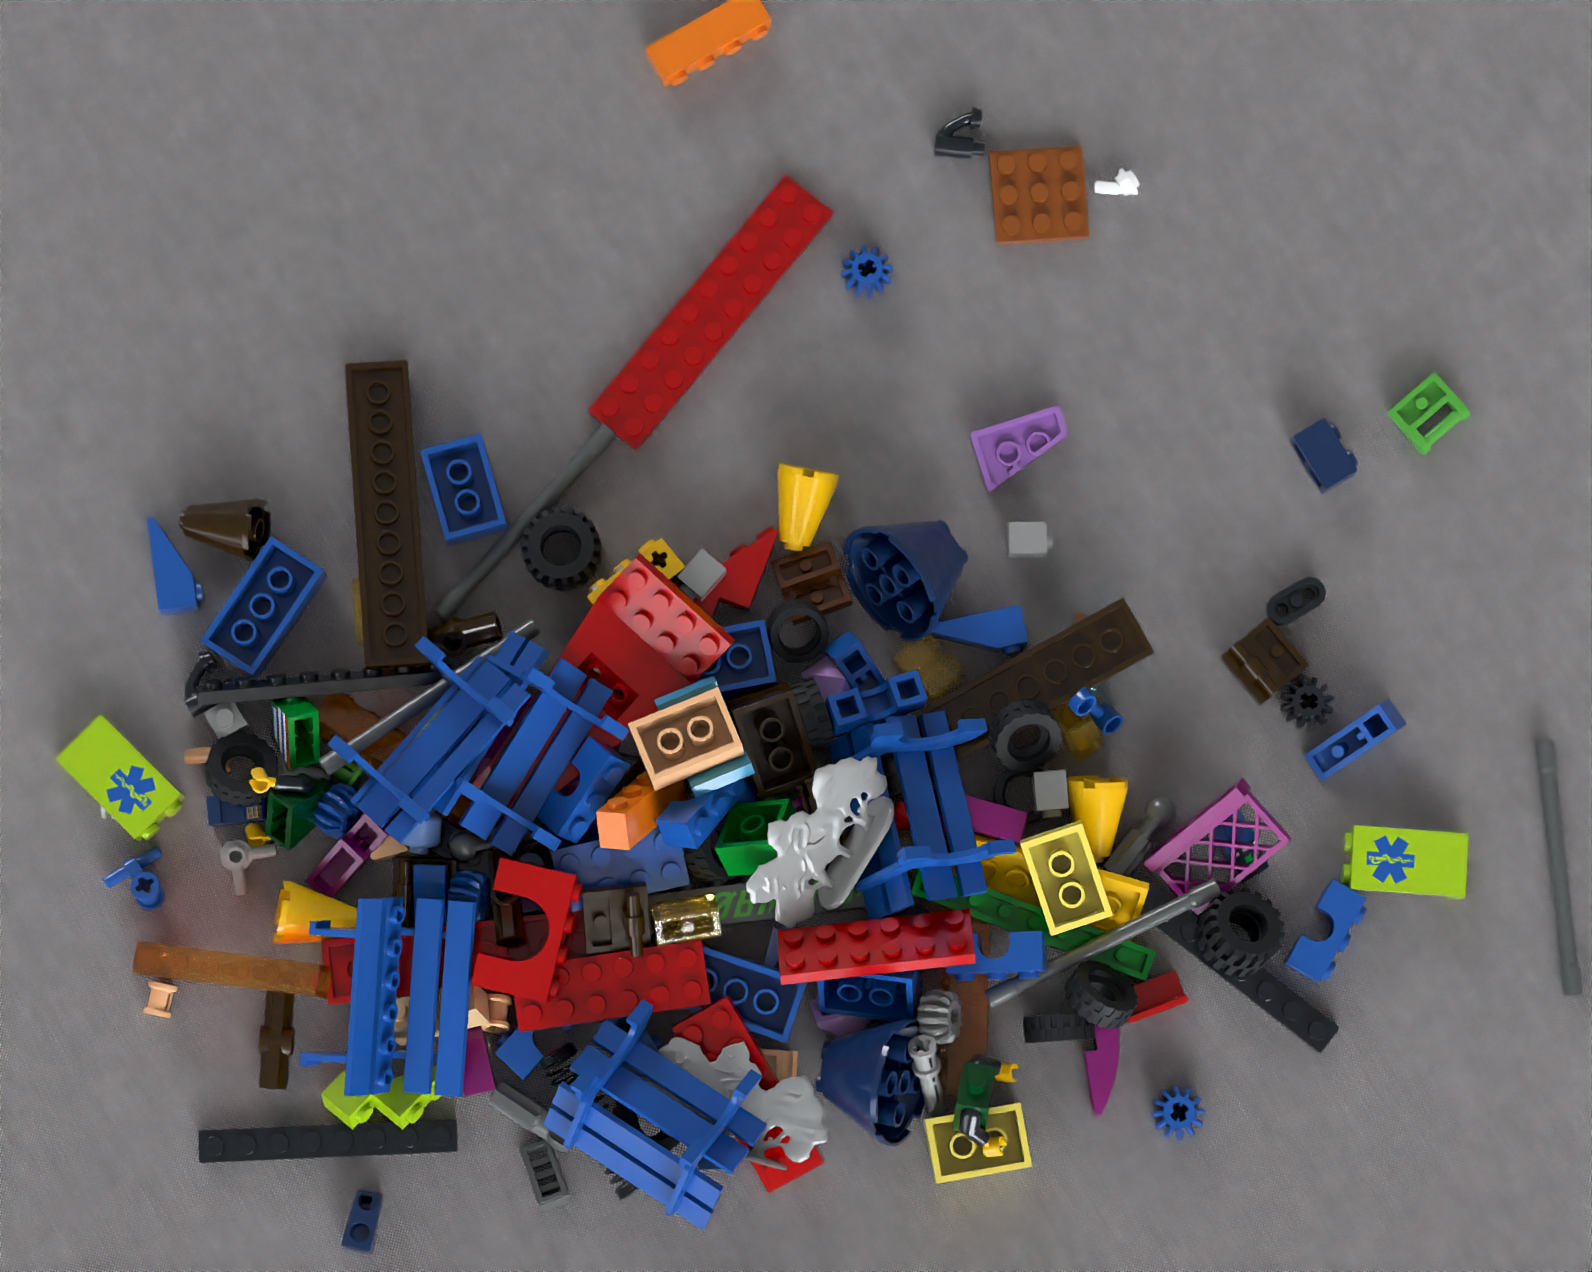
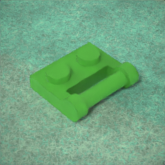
(1421, 405)

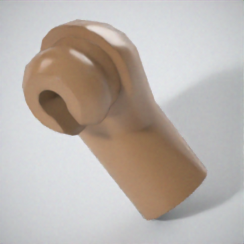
(200, 755)

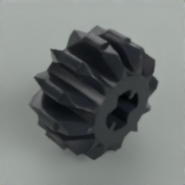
(1307, 714)

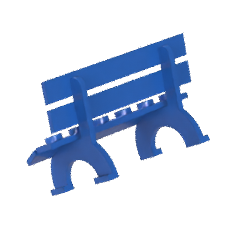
(520, 662)
(432, 740)
(885, 876)
(375, 991)
(631, 1153)

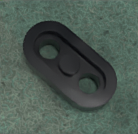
(1294, 601)

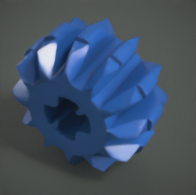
(872, 281)
(335, 812)
(471, 887)
(1188, 1114)

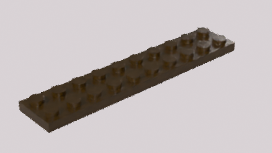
(386, 513)
(1047, 673)

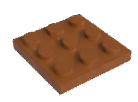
(1039, 195)

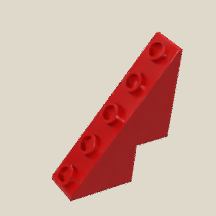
(743, 574)

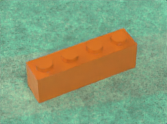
(706, 39)
(634, 812)

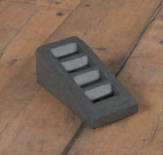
(554, 1200)

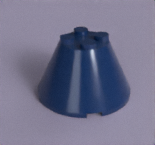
(904, 573)
(873, 1079)

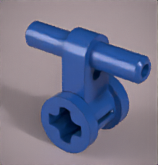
(141, 880)

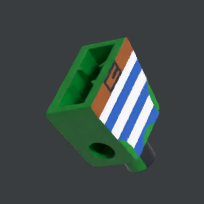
(296, 719)

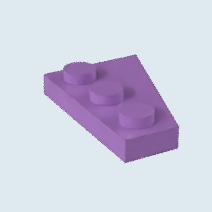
(1015, 443)

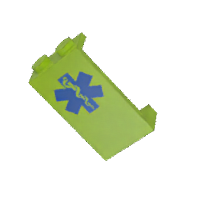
(120, 779)
(1406, 861)

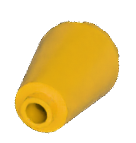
(802, 503)
(1099, 807)
(299, 906)

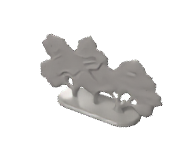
(812, 841)
(786, 1105)

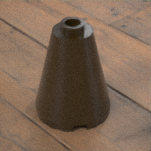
(229, 526)

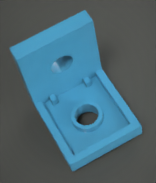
(719, 775)

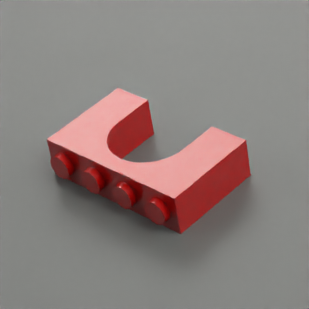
(555, 894)

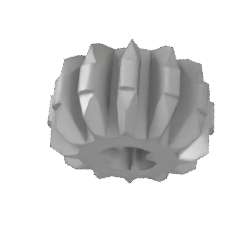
(940, 1015)

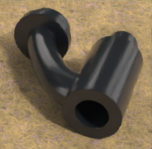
(958, 146)
(205, 663)

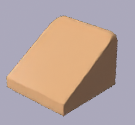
(388, 849)

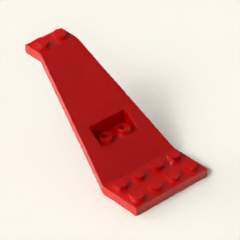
(643, 642)

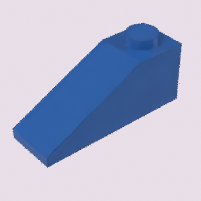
(174, 581)
(989, 630)
(854, 663)
(1355, 739)

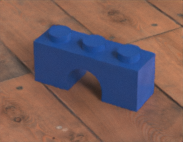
(893, 698)
(599, 774)
(691, 821)
(1341, 908)
(1024, 956)
(520, 1051)

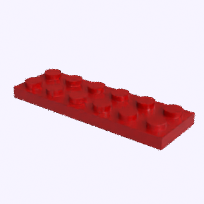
(875, 946)
(617, 982)
(722, 1026)

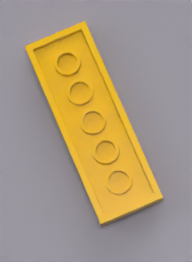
(1012, 877)

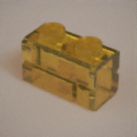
(685, 919)

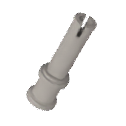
(926, 1067)

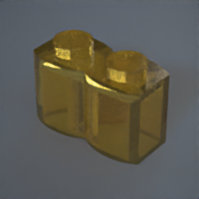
(936, 671)

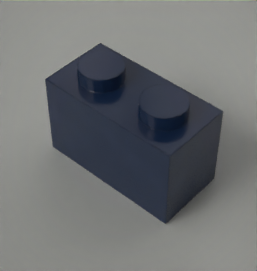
(1324, 455)

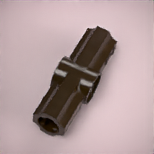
(472, 632)
(507, 914)
(276, 1041)

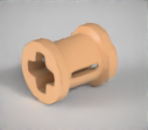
(160, 999)
(498, 1013)

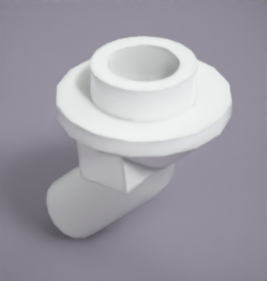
(1125, 183)

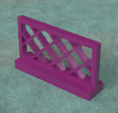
(1205, 822)

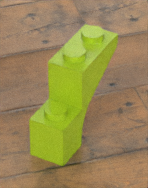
(396, 1105)

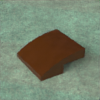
(812, 577)

